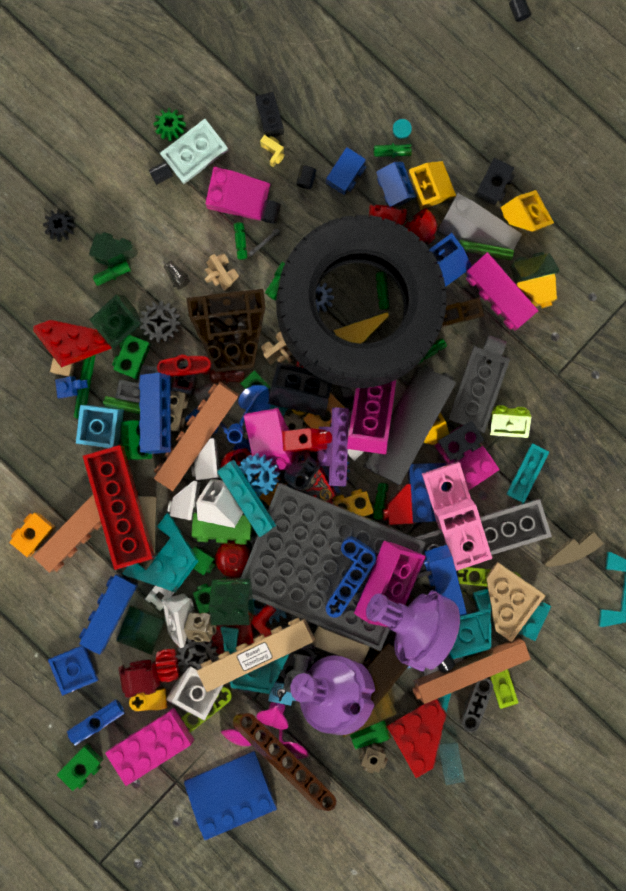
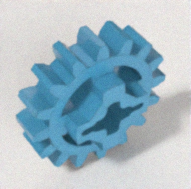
(267, 478)

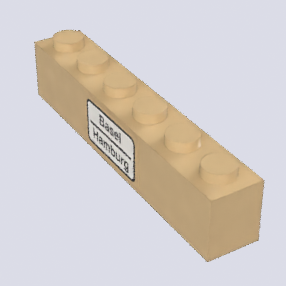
(256, 654)

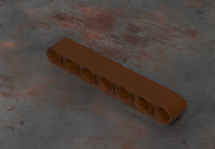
(276, 758)

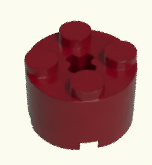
(139, 678)

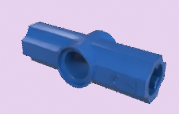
(86, 728)

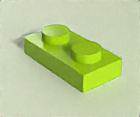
(504, 689)

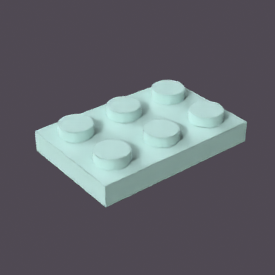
(194, 151)

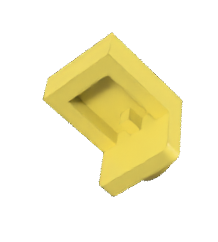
(272, 145)

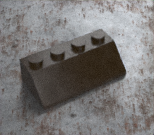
(384, 670)

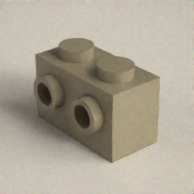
(178, 403)

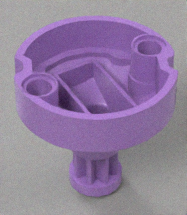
(422, 629)
(333, 694)

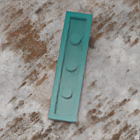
(246, 498)

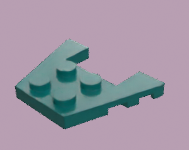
(172, 562)
(611, 617)
(474, 628)
(260, 679)

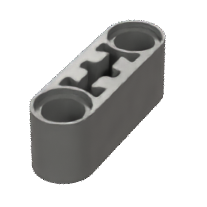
(478, 709)

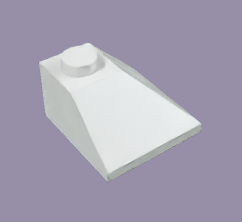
(207, 462)
(185, 502)
(176, 613)
(191, 695)

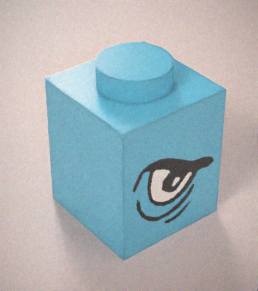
(279, 694)

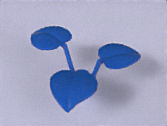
(253, 400)

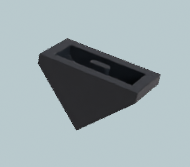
(184, 383)

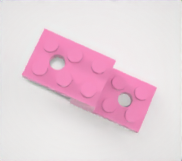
(457, 515)

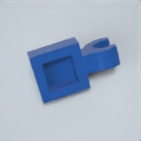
(68, 386)

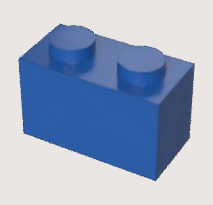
(346, 171)
(396, 184)

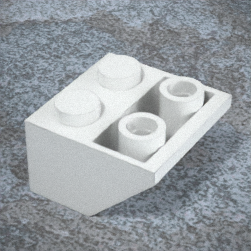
(218, 505)

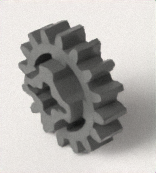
(159, 330)
(203, 649)

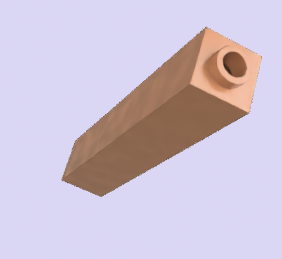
(471, 670)

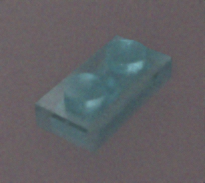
(451, 763)

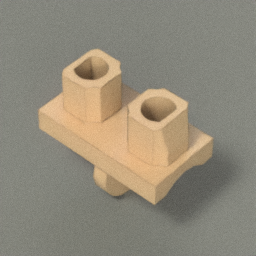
(218, 274)
(278, 352)

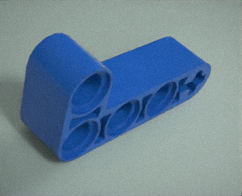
(348, 580)

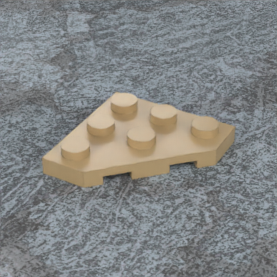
(511, 600)

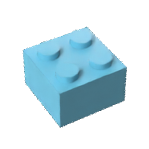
(99, 426)

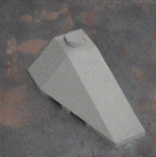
(475, 224)

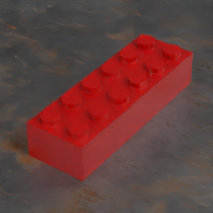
(118, 507)

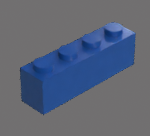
(155, 413)
(444, 575)
(108, 614)

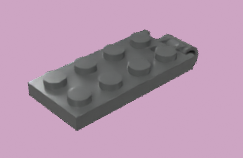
(480, 384)

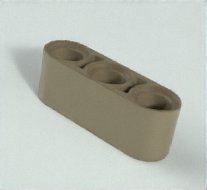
(340, 645)

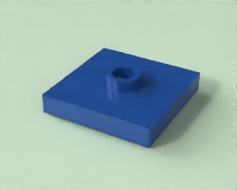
(73, 669)

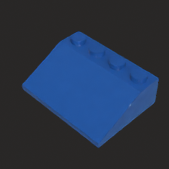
(230, 795)

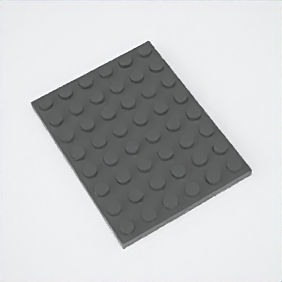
(303, 561)

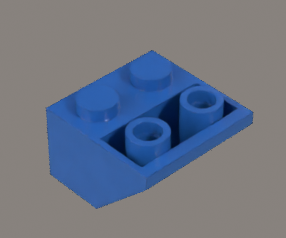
(451, 258)

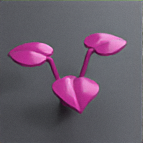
(274, 718)

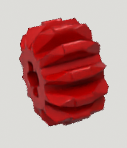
(167, 665)

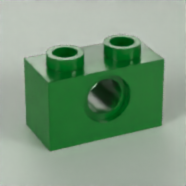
(69, 773)

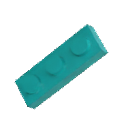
(527, 473)

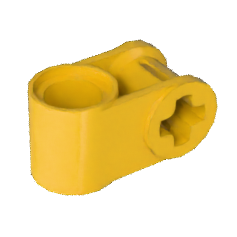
(154, 701)

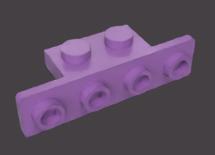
(336, 451)

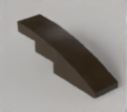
(463, 312)

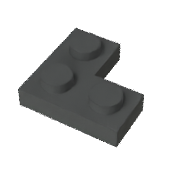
(130, 390)

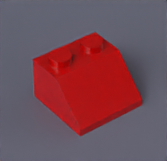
(399, 508)

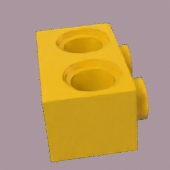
(350, 502)

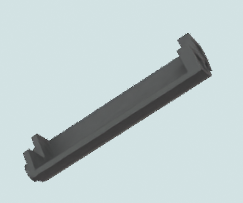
(411, 423)

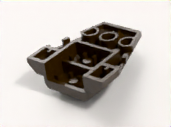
(229, 326)

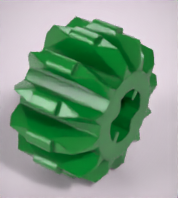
(175, 119)

